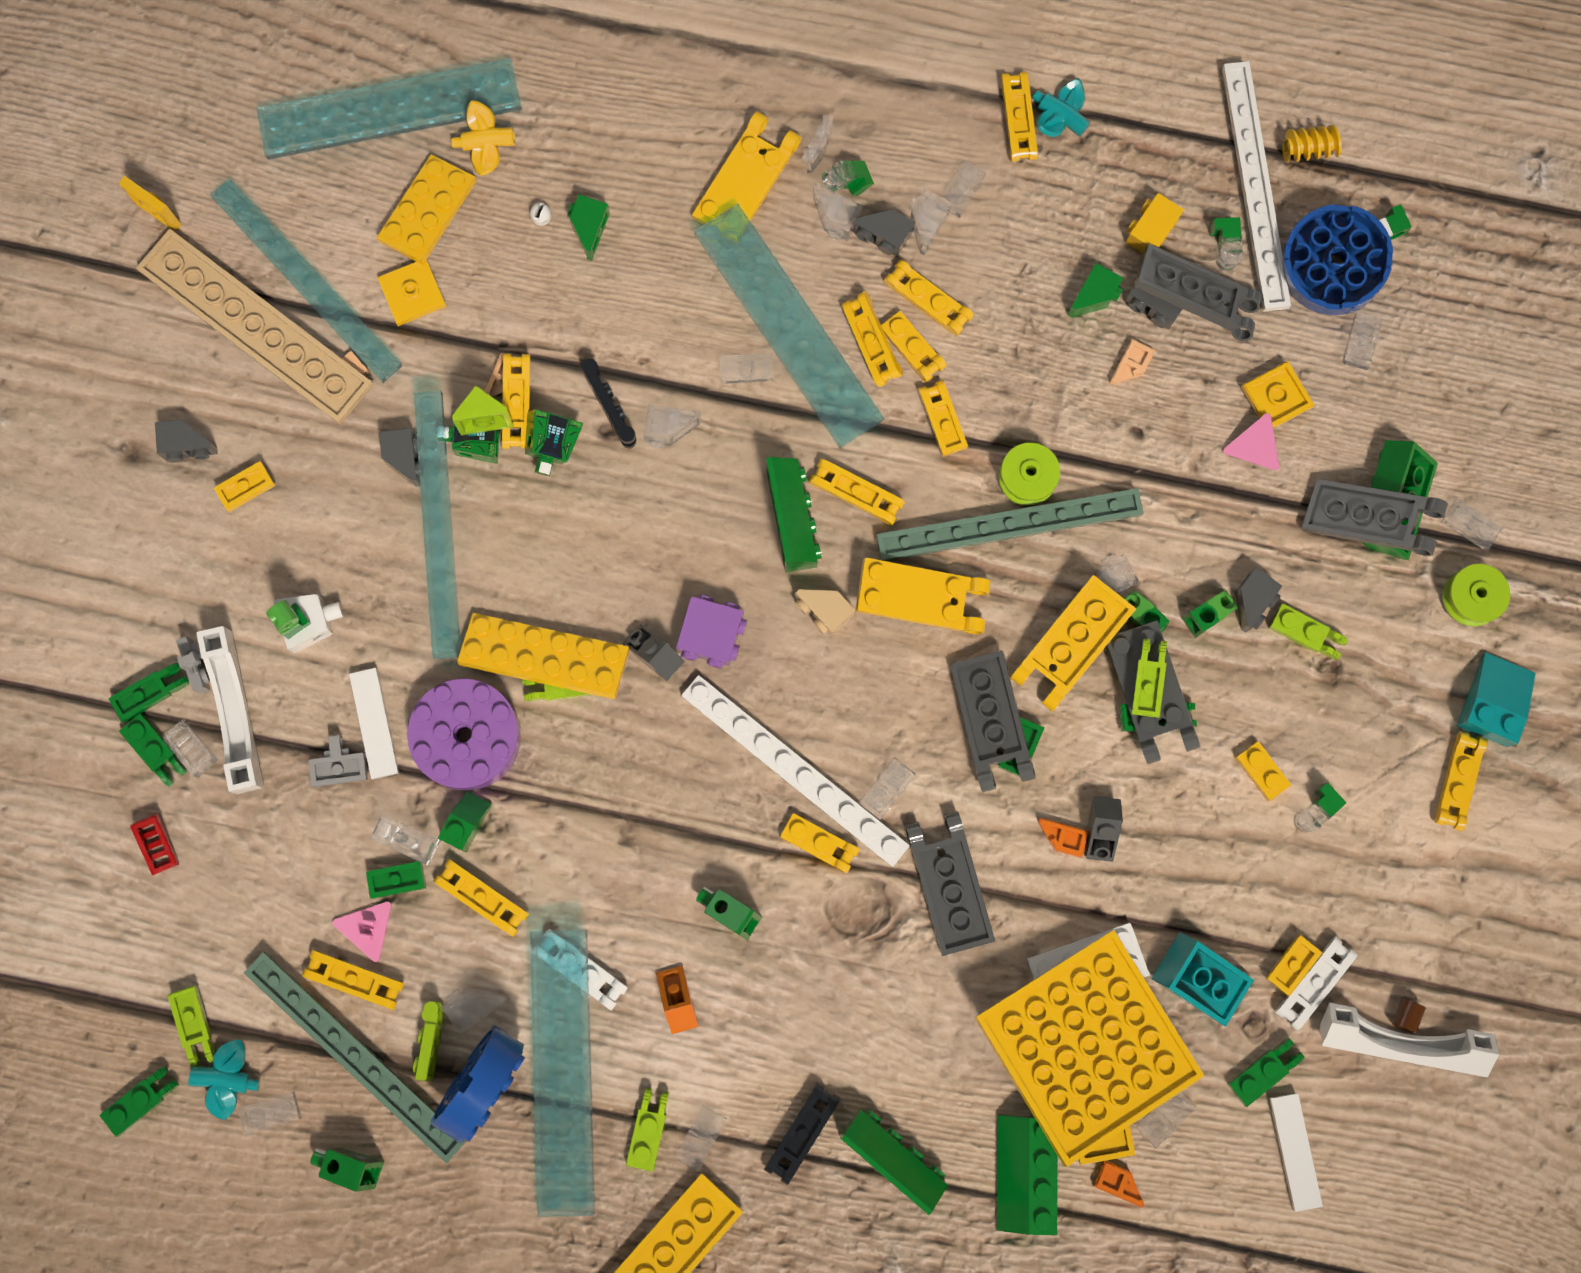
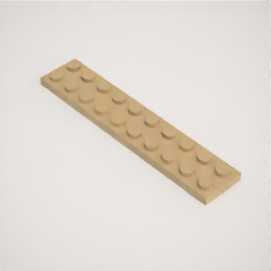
(255, 326)

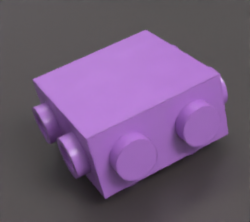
(711, 631)

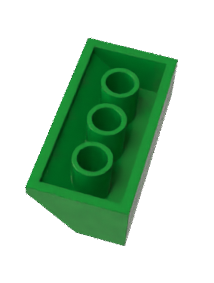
(1407, 470)
(791, 514)
(894, 1161)
(1025, 1177)

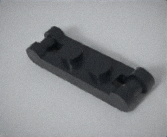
(613, 413)
(802, 1134)

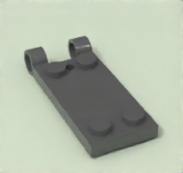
(1198, 291)
(1371, 515)
(1126, 653)
(991, 716)
(951, 888)

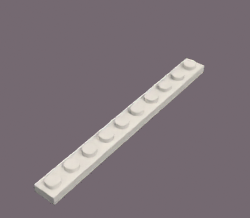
(1256, 186)
(795, 771)

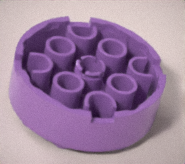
(436, 731)

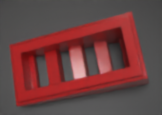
(136, 828)

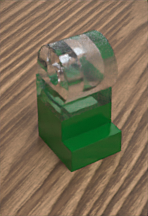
(848, 175)
(1229, 241)
(1320, 810)

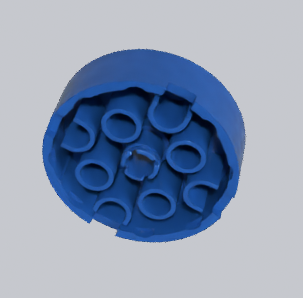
(1331, 286)
(479, 1085)

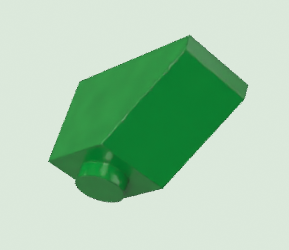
(588, 222)
(1097, 291)
(464, 822)

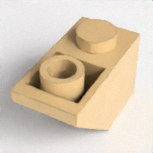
(826, 607)

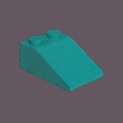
(1498, 701)
(1202, 978)

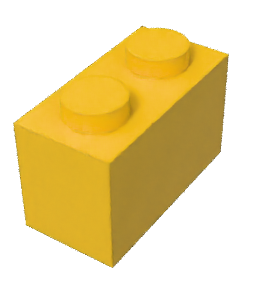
(1155, 224)

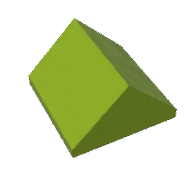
(481, 414)

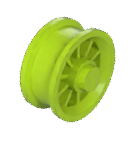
(1029, 474)
(1476, 595)

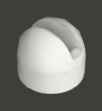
(545, 215)

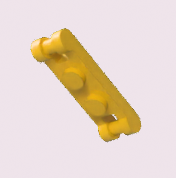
(1019, 116)
(928, 298)
(871, 339)
(516, 398)
(856, 491)
(1460, 781)
(481, 897)
(352, 979)

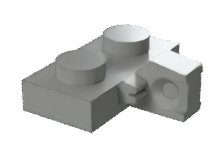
(191, 663)
(337, 765)

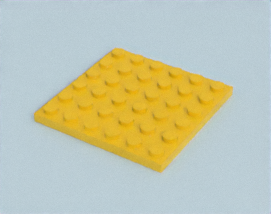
(1089, 1048)

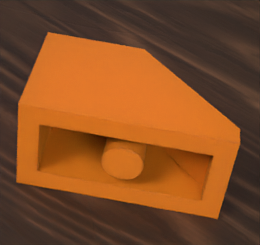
(676, 1000)

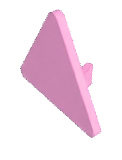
(1256, 444)
(366, 928)

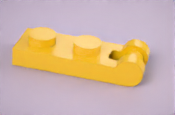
(912, 346)
(943, 419)
(818, 842)

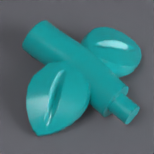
(1062, 110)
(224, 1079)

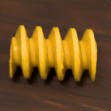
(1311, 141)

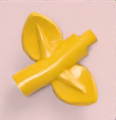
(483, 138)

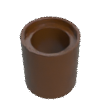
(1408, 1015)

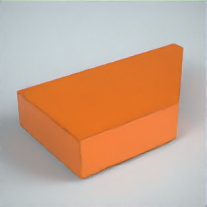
(1064, 837)
(1118, 1183)

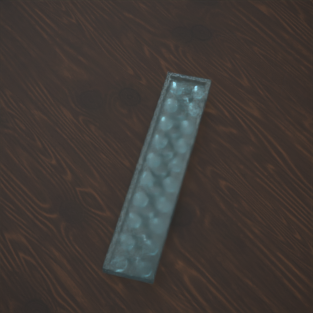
(386, 108)
(789, 326)
(562, 1073)

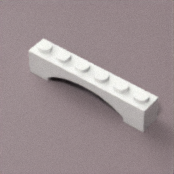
(240, 752)
(1464, 1052)

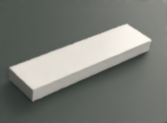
(374, 723)
(1295, 1152)

